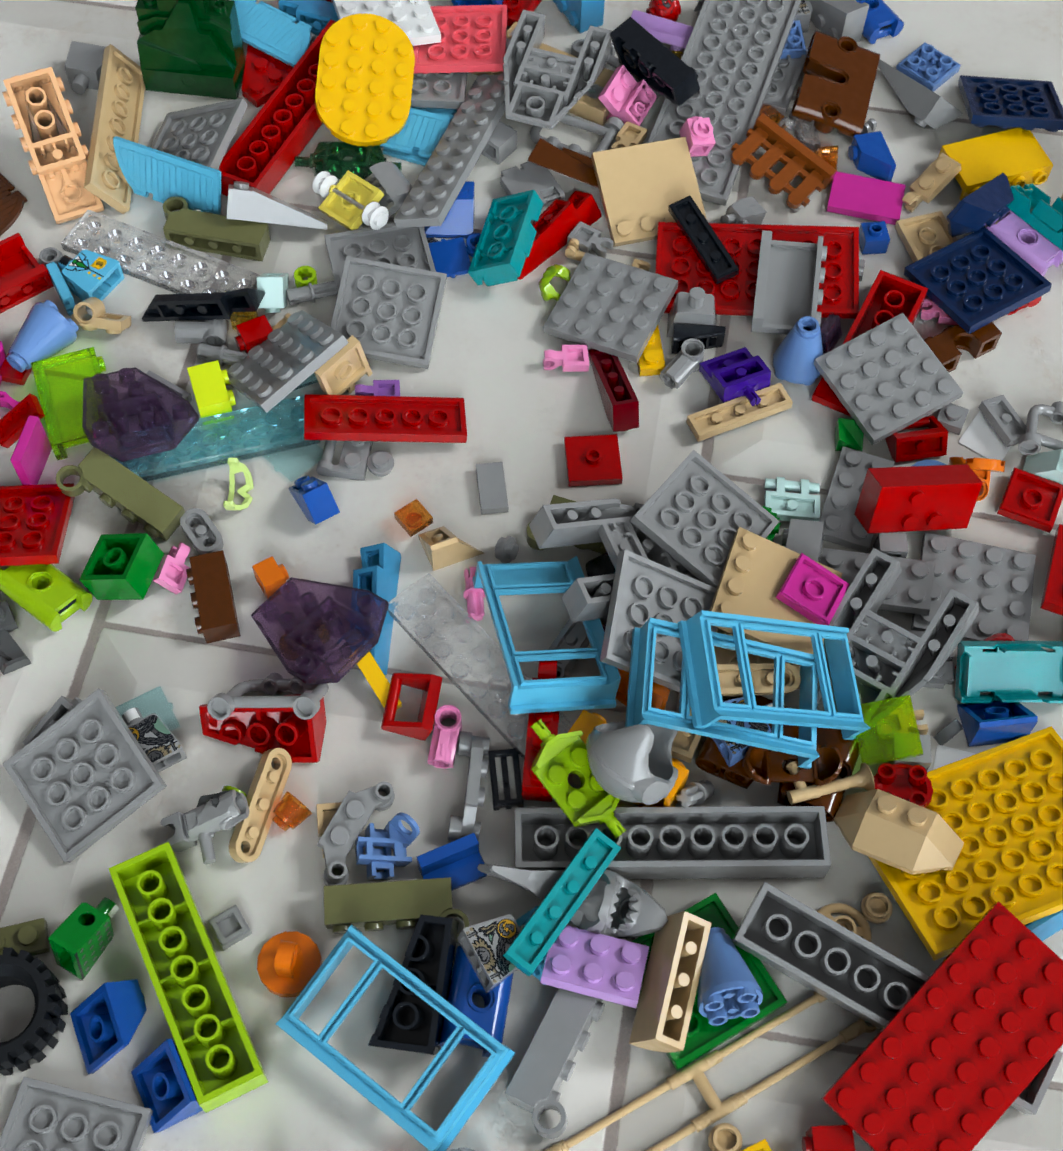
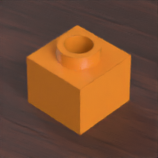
(270, 575)

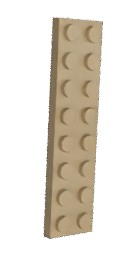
(119, 115)

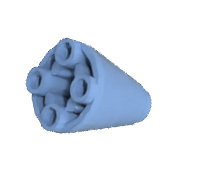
(41, 336)
(798, 351)
(726, 982)

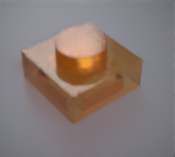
(413, 517)

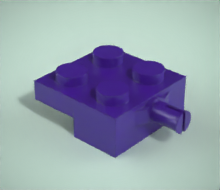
(736, 375)

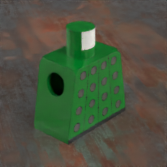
(83, 937)

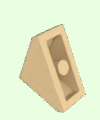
(445, 548)

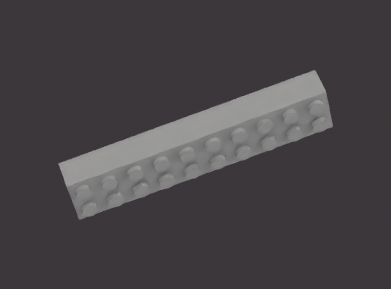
(686, 841)
(844, 968)

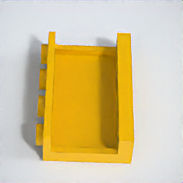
(1006, 152)

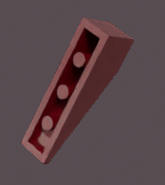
(615, 391)

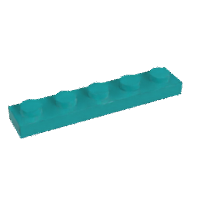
(561, 902)

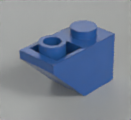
(314, 499)

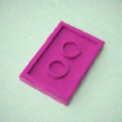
(866, 198)

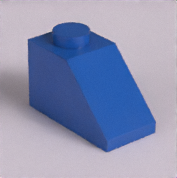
(872, 155)

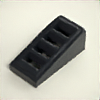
(701, 332)

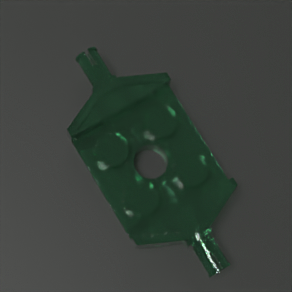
(330, 155)

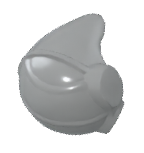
(633, 761)

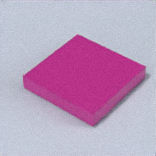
(31, 452)
(812, 590)

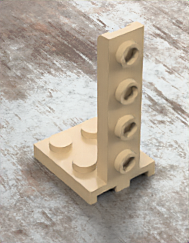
(341, 370)

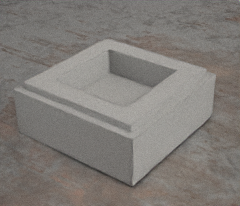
(230, 927)

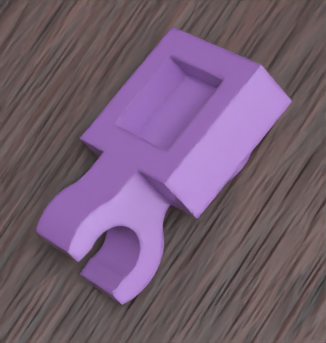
(379, 388)

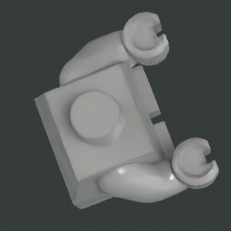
(744, 212)

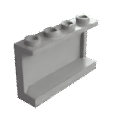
(787, 283)

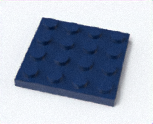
(1011, 103)
(977, 279)

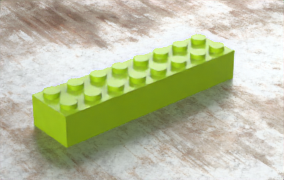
(188, 978)

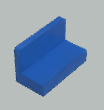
(453, 860)

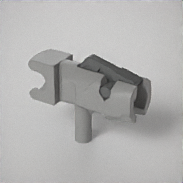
(211, 815)

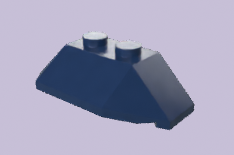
(981, 207)

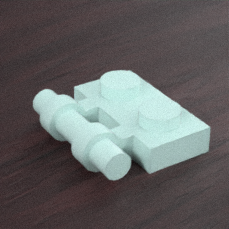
(792, 505)

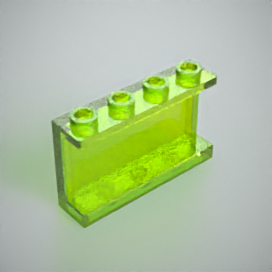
(61, 395)

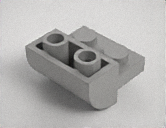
(392, 183)

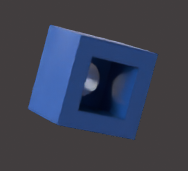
(873, 238)

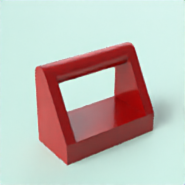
(919, 443)
(431, 689)

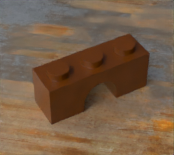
(951, 339)

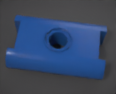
(880, 21)
(491, 1017)

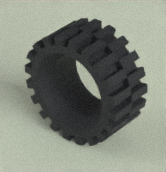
(48, 995)

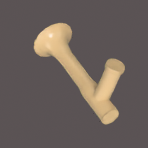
(802, 792)

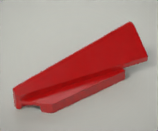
(557, 224)

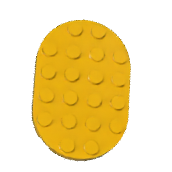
(364, 79)

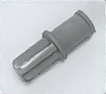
(311, 292)
(222, 354)
(695, 793)

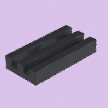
(508, 803)

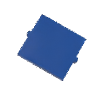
(450, 257)

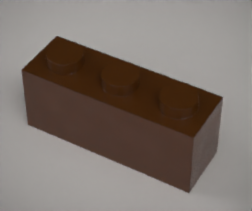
(213, 597)

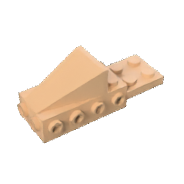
(52, 142)

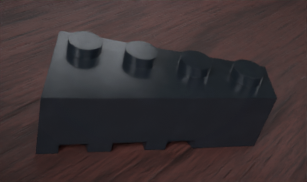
(653, 62)
(407, 1019)

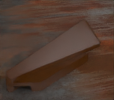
(564, 162)

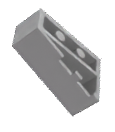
(839, 17)

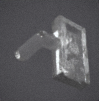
(802, 131)

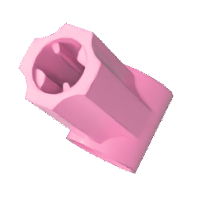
(445, 738)

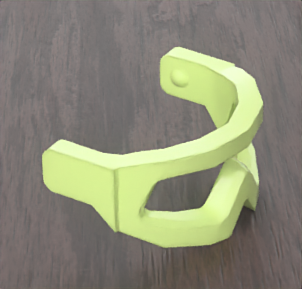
(236, 467)

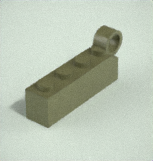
(214, 232)
(126, 491)
(388, 904)

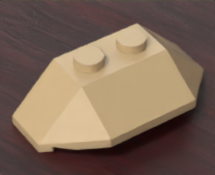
(898, 832)

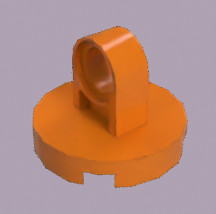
(982, 468)
(288, 963)

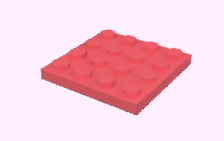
(470, 40)

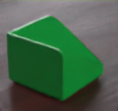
(848, 435)

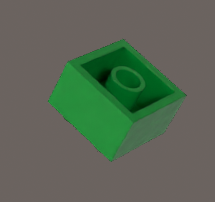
(122, 566)

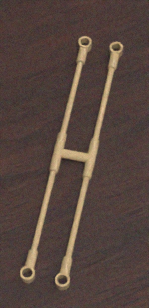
(696, 1072)

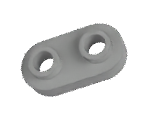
(202, 534)

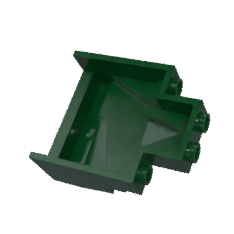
(190, 47)

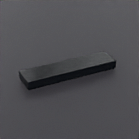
(703, 239)

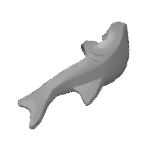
(611, 908)

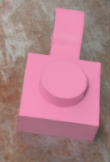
(571, 358)
(172, 570)

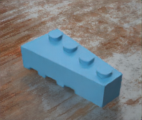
(582, 12)

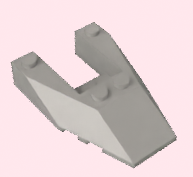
(547, 84)
(592, 523)
(884, 655)

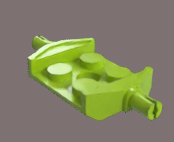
(567, 755)

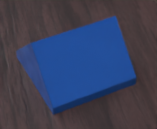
(995, 722)
(165, 1087)

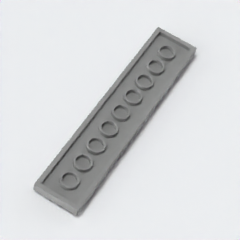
(454, 155)

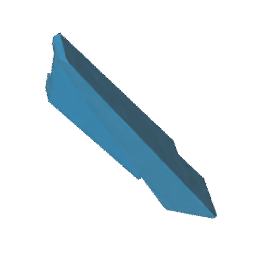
(313, 12)
(380, 576)

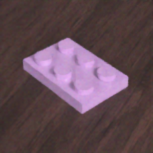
(596, 966)

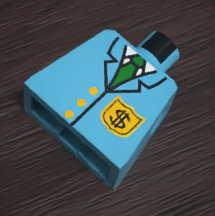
(91, 274)

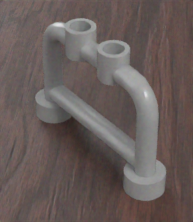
(608, 132)
(1031, 441)
(304, 706)

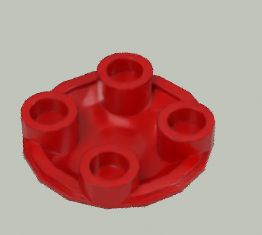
(905, 782)

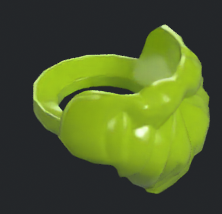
(547, 290)

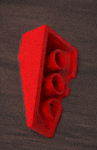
(269, 730)

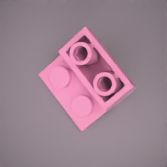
(627, 97)

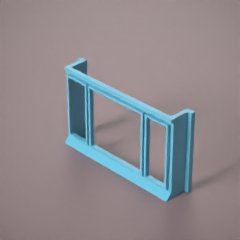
(641, 685)
(705, 688)
(555, 693)
(366, 1086)

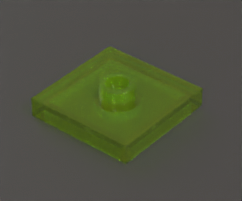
(892, 731)

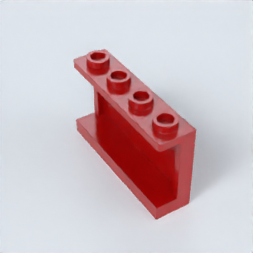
(20, 273)

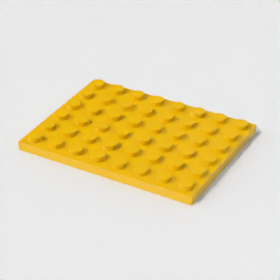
(1011, 825)

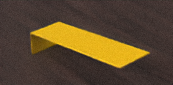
(375, 678)

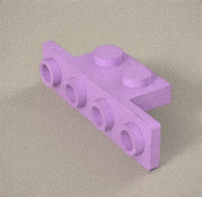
(664, 30)

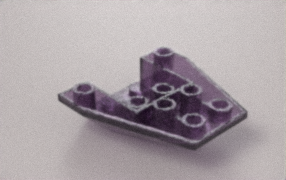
(134, 414)
(320, 627)

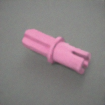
(474, 596)

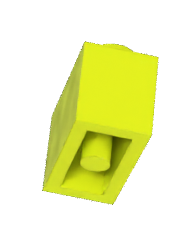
(210, 389)

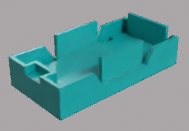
(1035, 209)
(506, 238)
(1010, 672)

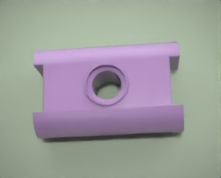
(1027, 243)

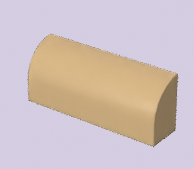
(670, 984)

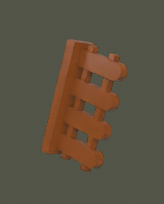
(788, 150)

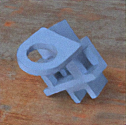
(393, 837)

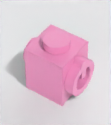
(698, 135)

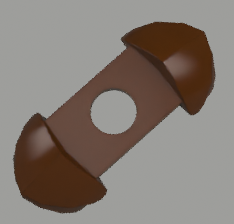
(767, 766)

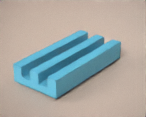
(61, 287)

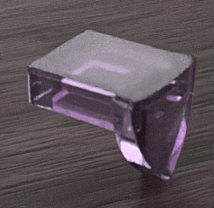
(831, 332)

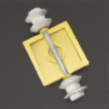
(350, 200)

